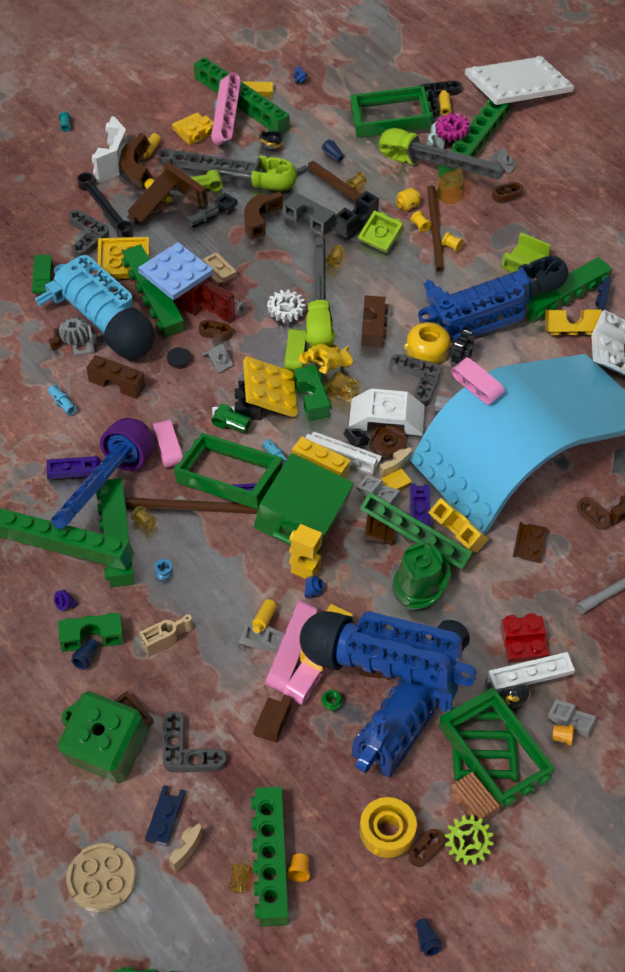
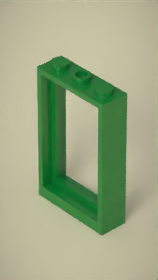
(390, 97)
(237, 451)
(474, 707)

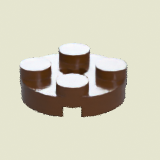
(385, 433)

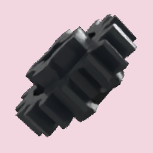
(462, 347)

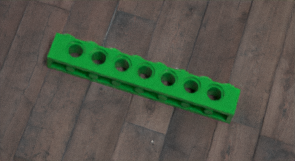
(249, 100)
(479, 131)

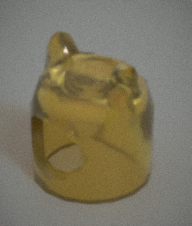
(451, 187)

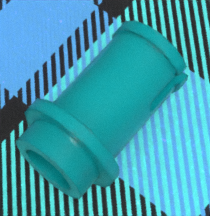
(64, 118)

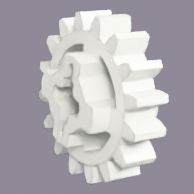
(286, 305)

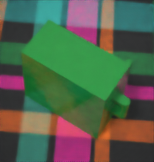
(303, 496)

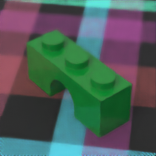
(309, 381)
(75, 630)

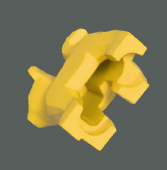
(328, 357)

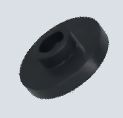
(178, 357)

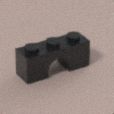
(348, 221)

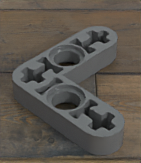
(79, 219)
(425, 376)
(183, 756)

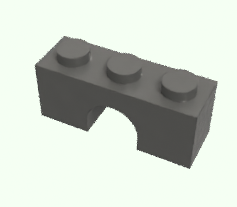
(299, 206)

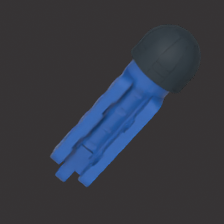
(335, 642)

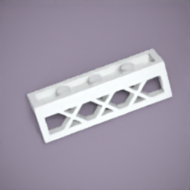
(360, 458)
(530, 672)

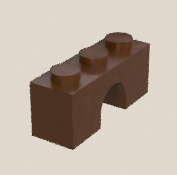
(373, 330)
(128, 379)

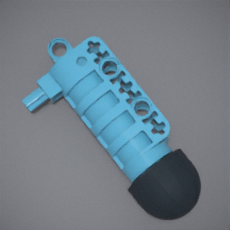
(123, 327)

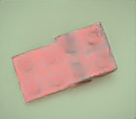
(210, 297)

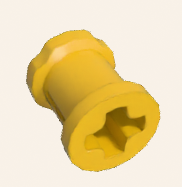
(420, 221)
(452, 241)

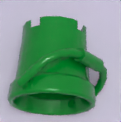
(420, 577)

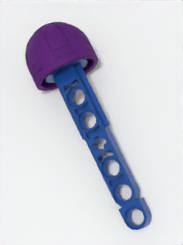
(125, 447)

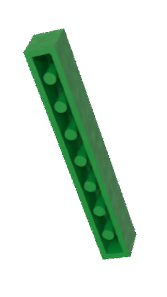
(67, 540)

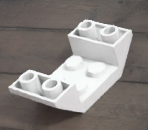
(107, 161)
(609, 342)
(387, 407)

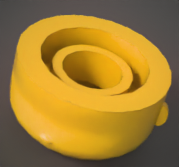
(435, 350)
(393, 812)

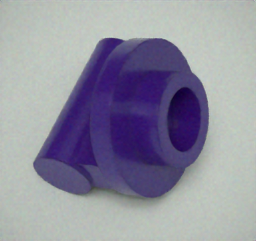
(64, 600)

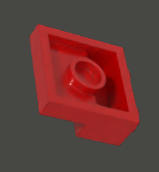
(524, 638)

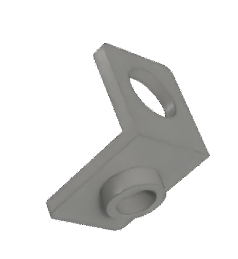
(504, 159)
(89, 343)
(219, 357)

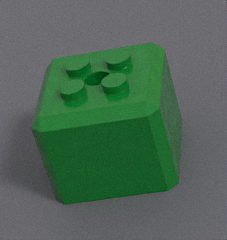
(113, 751)

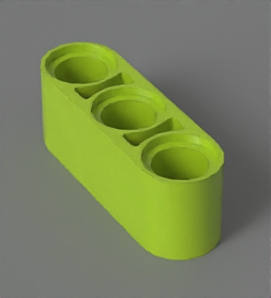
(295, 345)

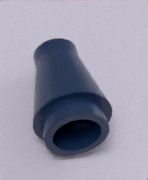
(331, 149)
(84, 655)
(428, 938)

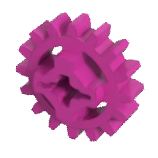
(452, 127)

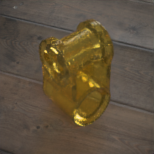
(342, 386)

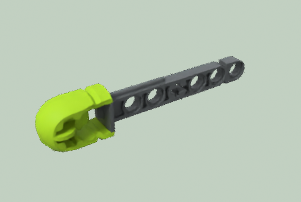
(406, 147)
(278, 175)
(319, 318)

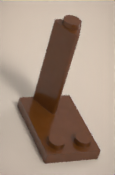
(169, 179)

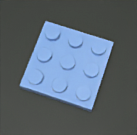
(175, 270)

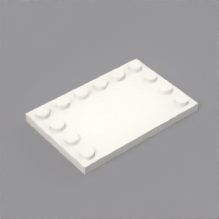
(519, 80)

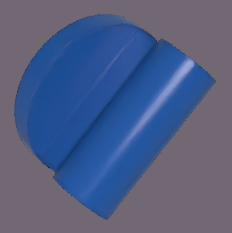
(299, 75)
(313, 587)

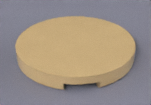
(101, 877)

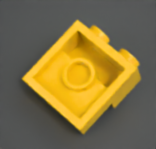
(193, 128)

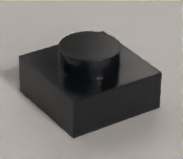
(226, 202)
(356, 437)

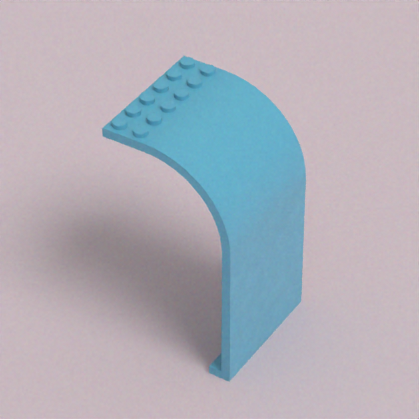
(487, 451)

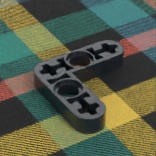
(452, 87)

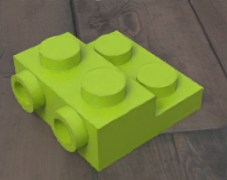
(381, 231)

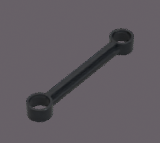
(105, 205)

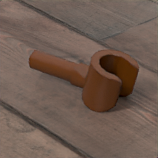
(54, 342)

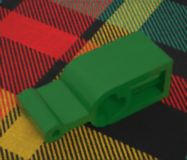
(42, 273)

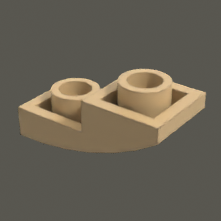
(400, 461)
(190, 840)

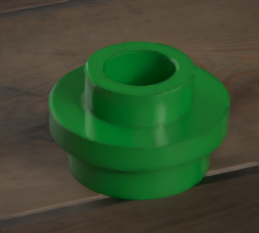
(332, 695)

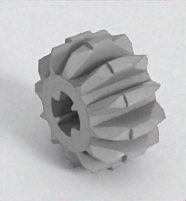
(74, 331)

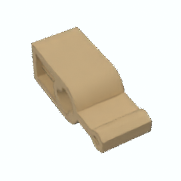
(164, 634)

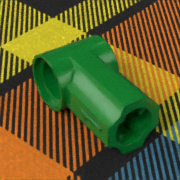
(226, 417)

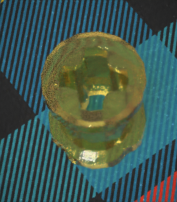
(358, 180)
(335, 256)
(143, 517)
(237, 884)

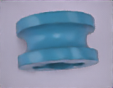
(159, 566)

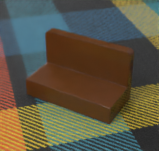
(273, 718)

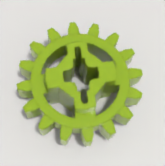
(461, 852)

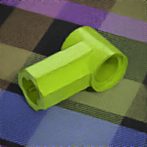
(211, 180)

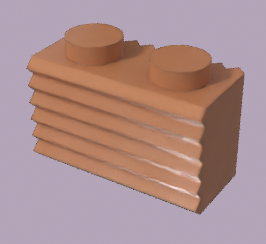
(474, 798)

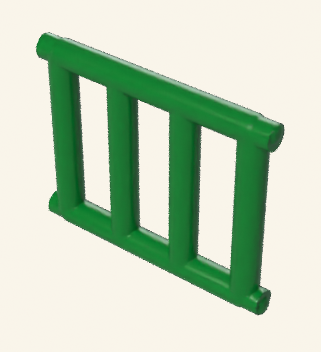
(510, 754)

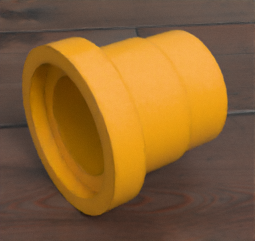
(563, 734)
(299, 867)

